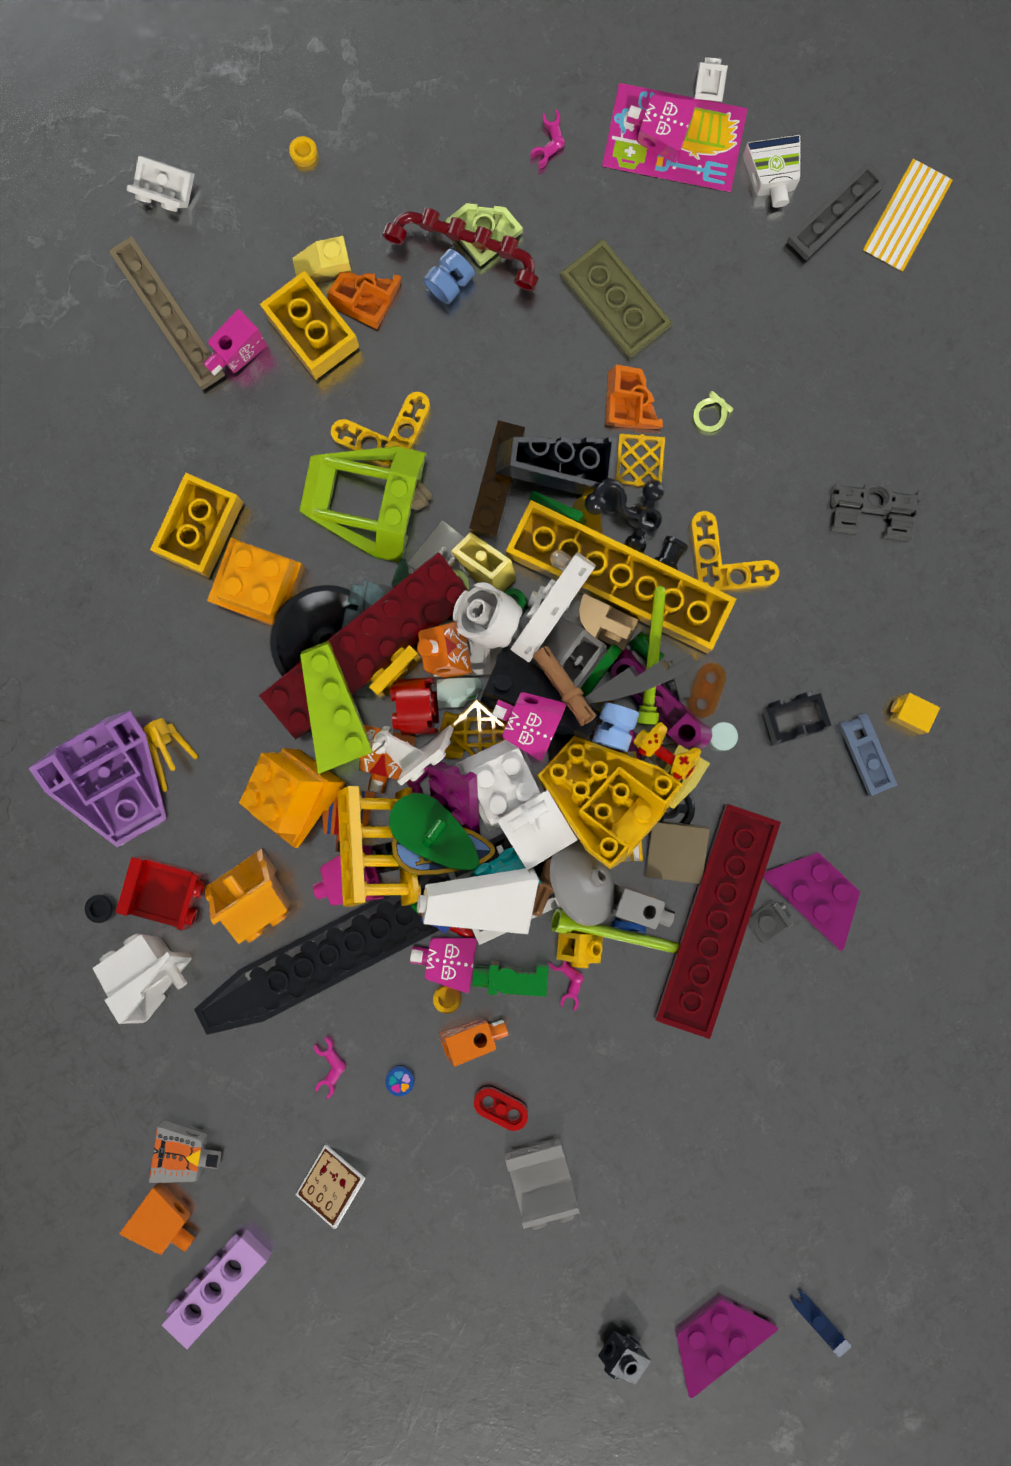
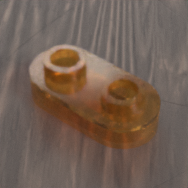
(707, 691)

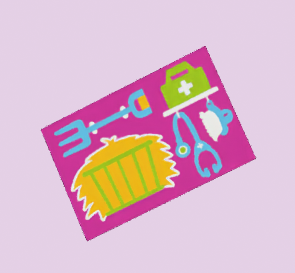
(707, 152)

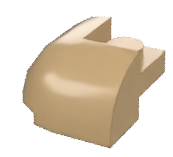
(606, 622)

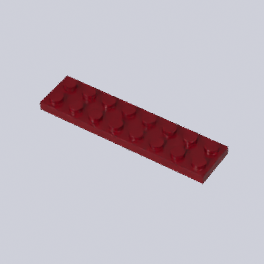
(373, 637)
(717, 921)

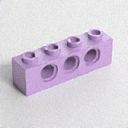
(187, 1325)

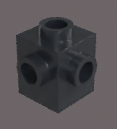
(619, 1354)

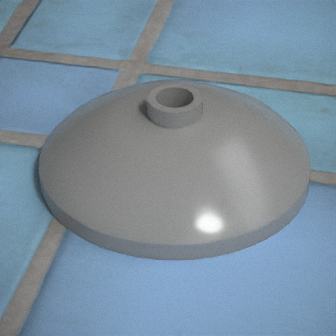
(582, 885)

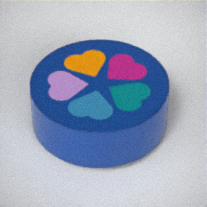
(400, 1081)

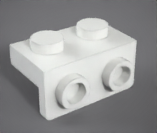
(161, 183)

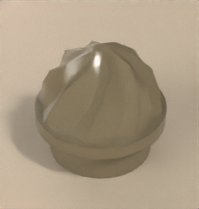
(421, 497)

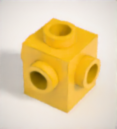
(579, 948)

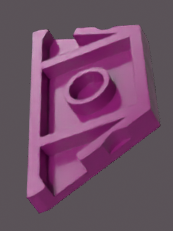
(456, 793)
(818, 895)
(717, 1341)

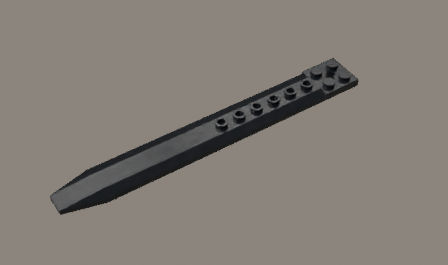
(321, 958)

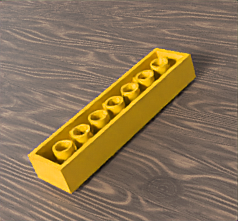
(623, 576)

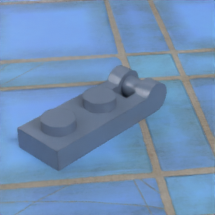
(868, 755)

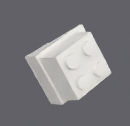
(503, 780)
(139, 977)

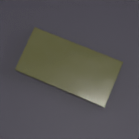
(616, 299)

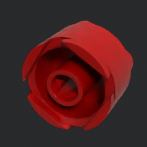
(415, 706)

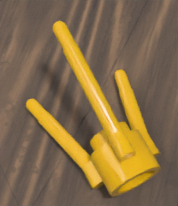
(159, 735)

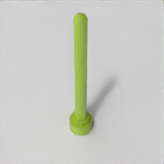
(647, 711)
(563, 923)

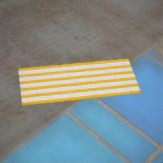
(907, 215)

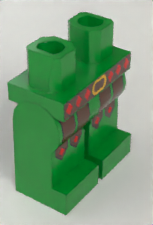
(511, 979)

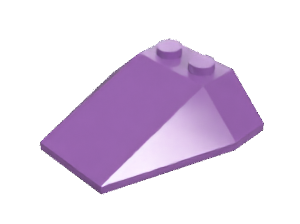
(105, 778)

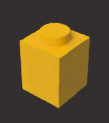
(914, 713)

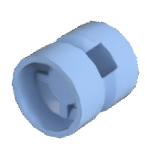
(615, 726)

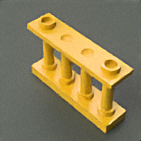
(354, 859)

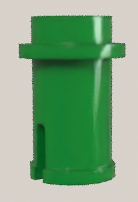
(641, 644)

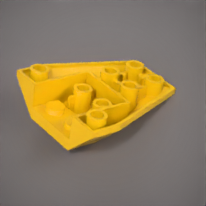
(607, 797)

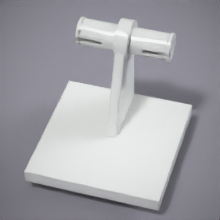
(409, 757)
(537, 830)

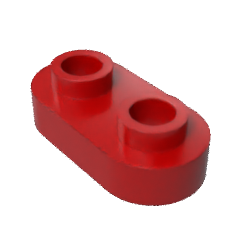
(500, 1108)

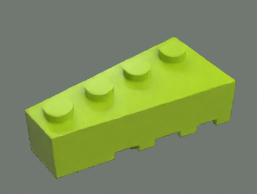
(334, 718)

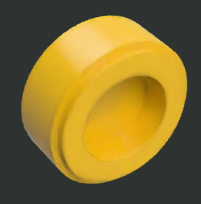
(303, 151)
(447, 999)

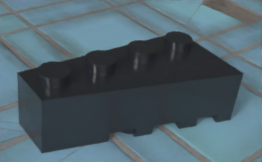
(558, 463)
(516, 675)

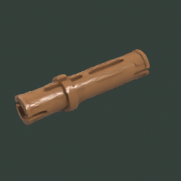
(568, 691)

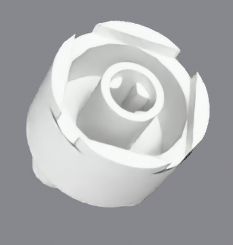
(487, 616)

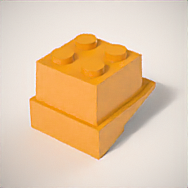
(255, 581)
(289, 793)
(248, 898)

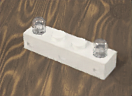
(557, 599)

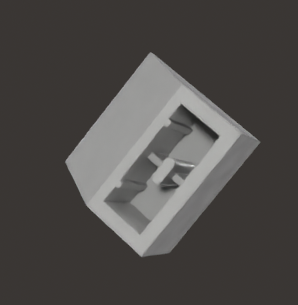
(573, 649)

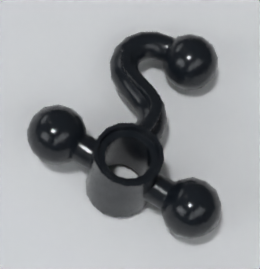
(652, 490)

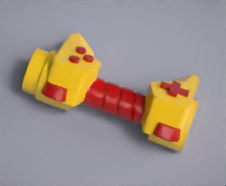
(651, 744)

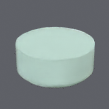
(723, 736)

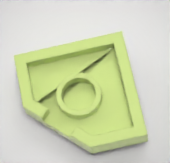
(496, 219)

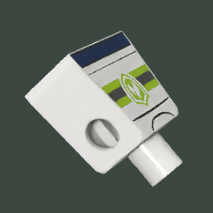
(774, 167)

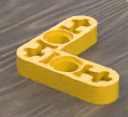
(394, 438)
(721, 571)

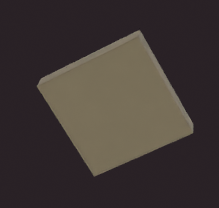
(677, 852)

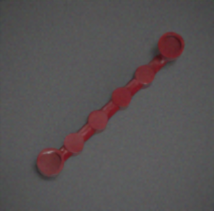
(456, 231)

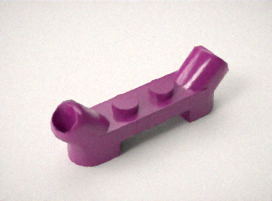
(679, 720)

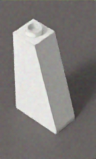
(482, 902)

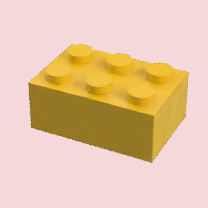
(309, 325)
(197, 525)

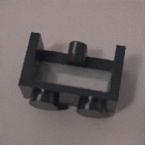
(796, 718)

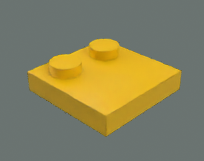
(403, 664)

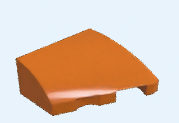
(363, 296)
(629, 400)

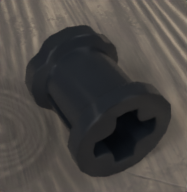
(672, 551)
(384, 849)

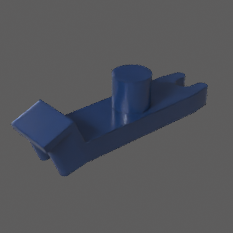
(821, 1324)

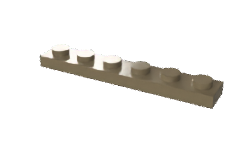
(164, 310)

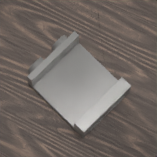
(542, 1184)

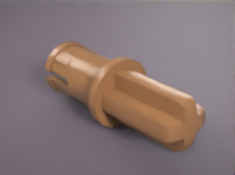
(543, 890)

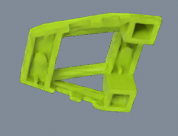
(396, 502)

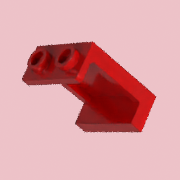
(160, 893)

